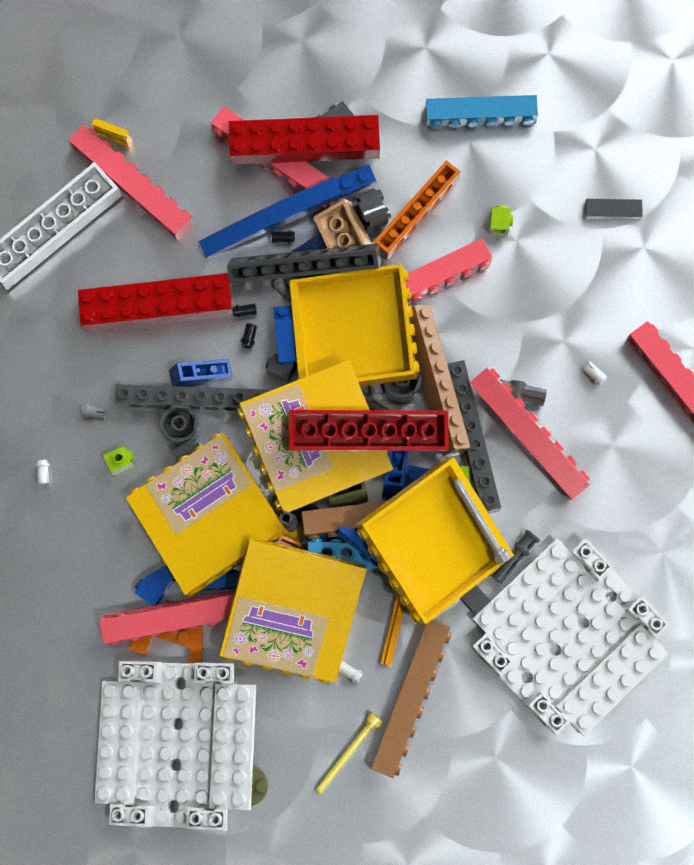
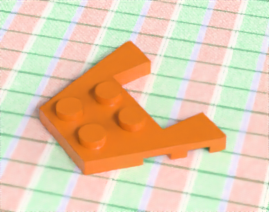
(188, 638)

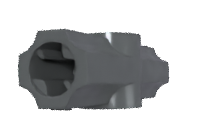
(527, 393)

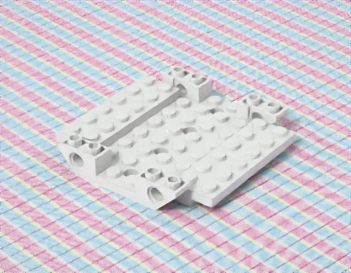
(594, 663)
(142, 742)

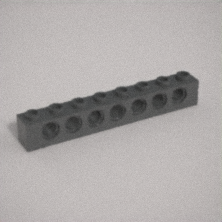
(304, 263)
(194, 397)
(477, 455)

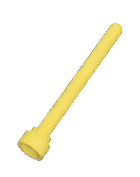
(371, 723)

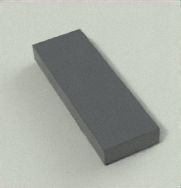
(614, 209)

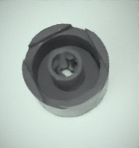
(371, 209)
(405, 392)
(171, 419)

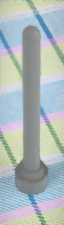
(500, 554)

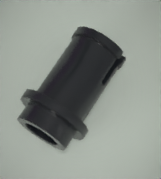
(283, 237)
(244, 310)
(249, 335)

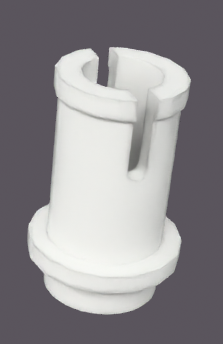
(594, 373)
(42, 472)
(350, 672)

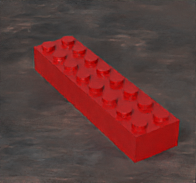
(304, 139)
(155, 302)
(367, 430)

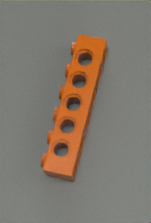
(417, 209)

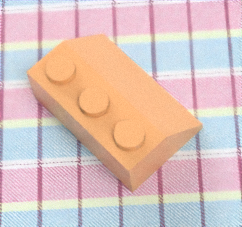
(341, 226)

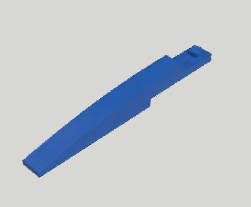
(287, 210)

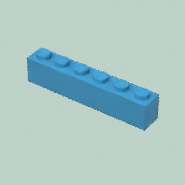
(481, 111)

